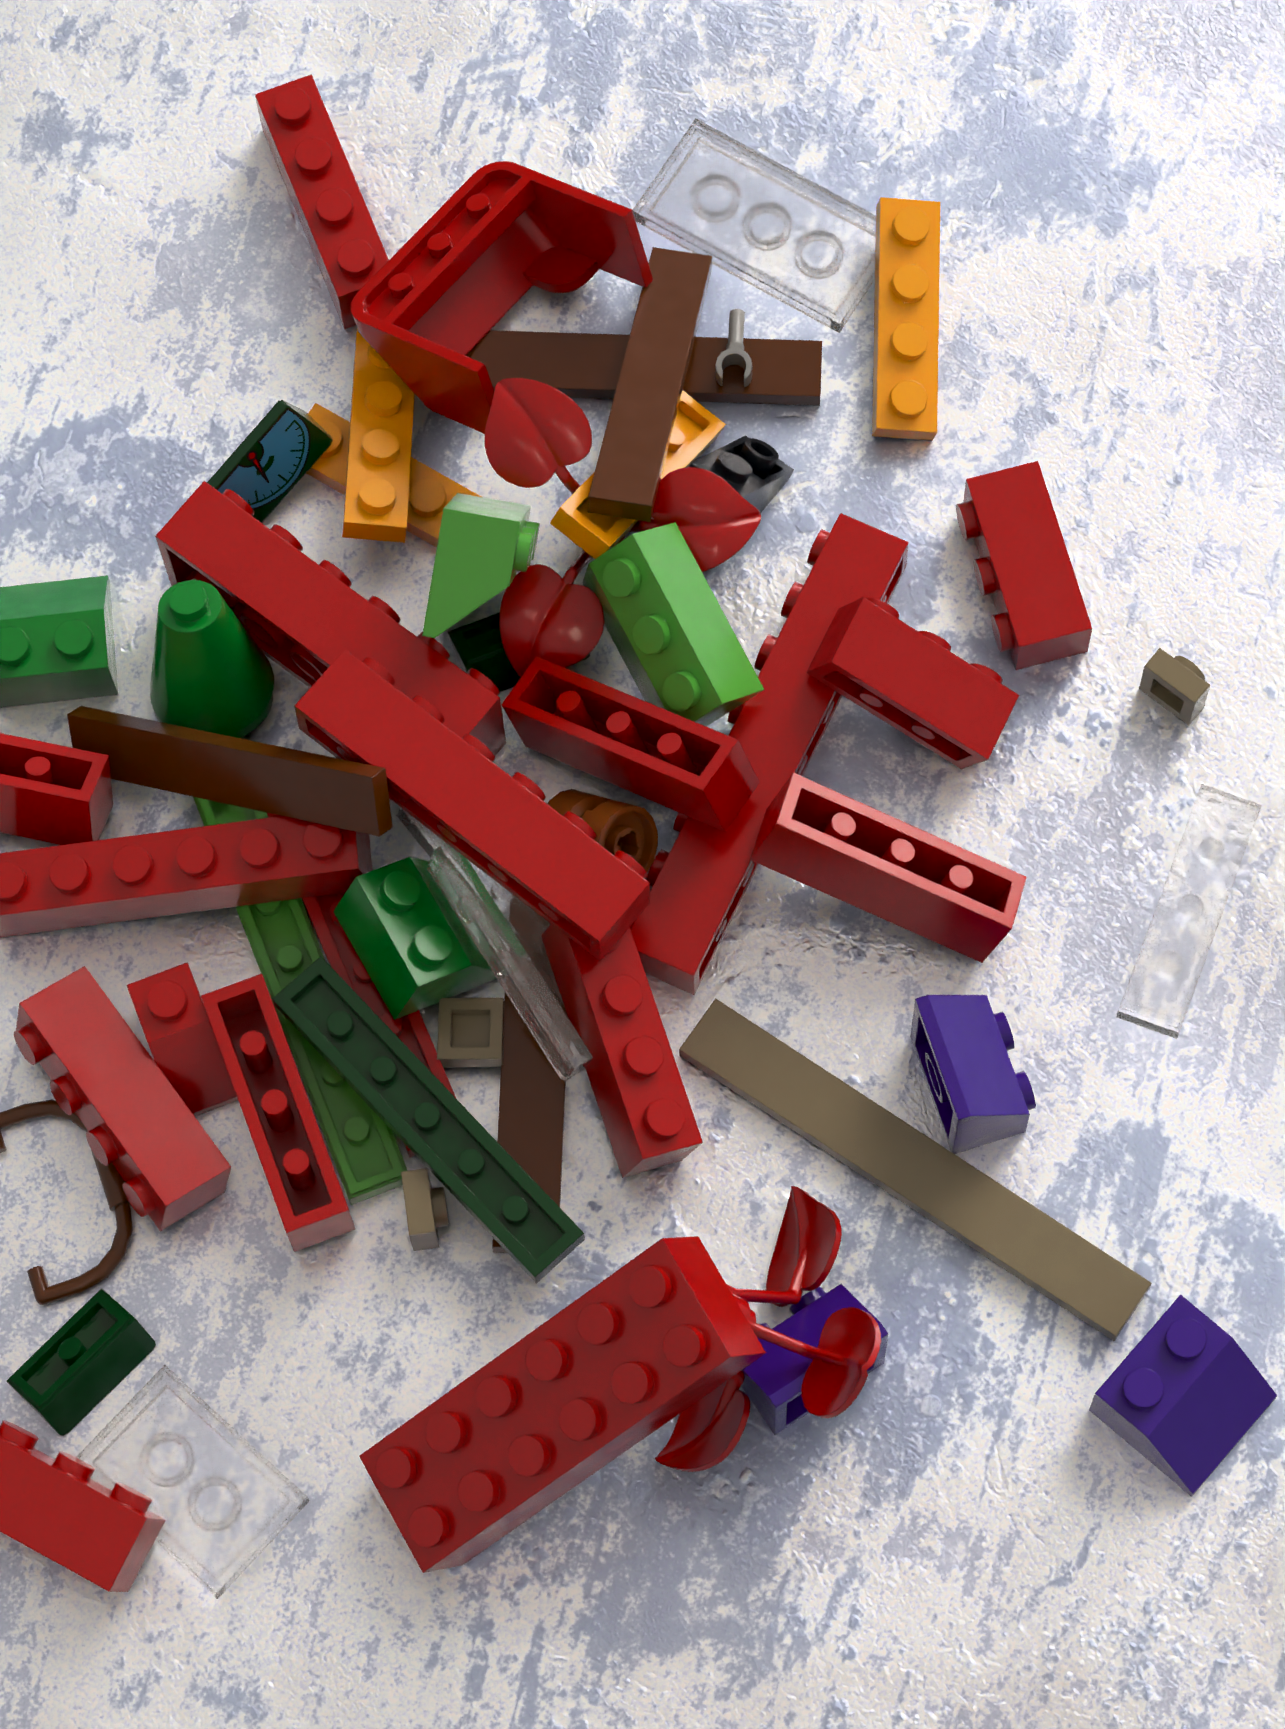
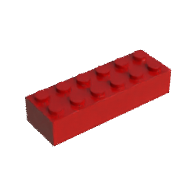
(309, 614)
(562, 1403)

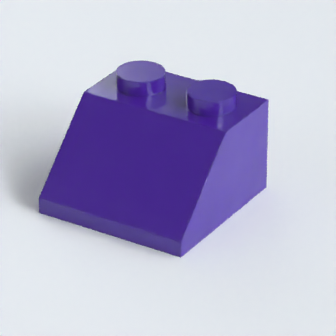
(969, 1070)
(778, 1375)
(1184, 1395)

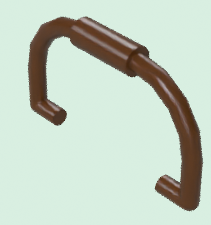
(117, 1201)

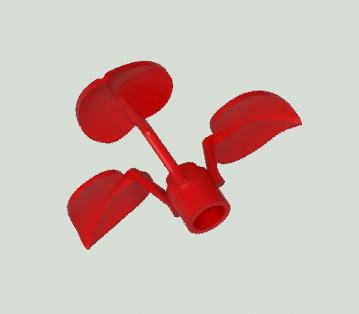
(538, 433)
(840, 1363)

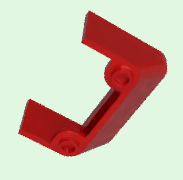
(474, 264)

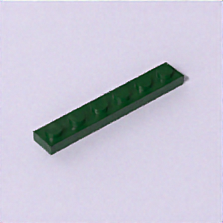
(429, 1119)

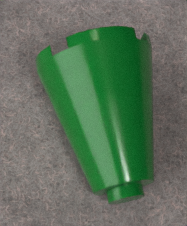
(207, 664)

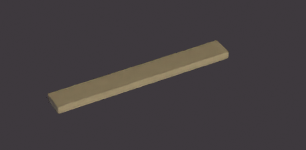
(915, 1169)

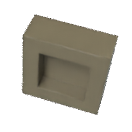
(1175, 685)
(471, 1032)
(424, 1209)

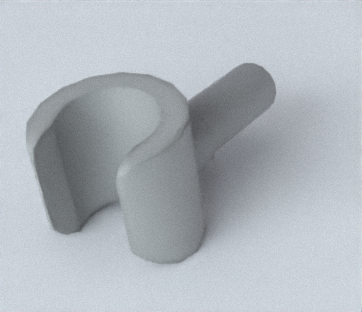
(735, 349)

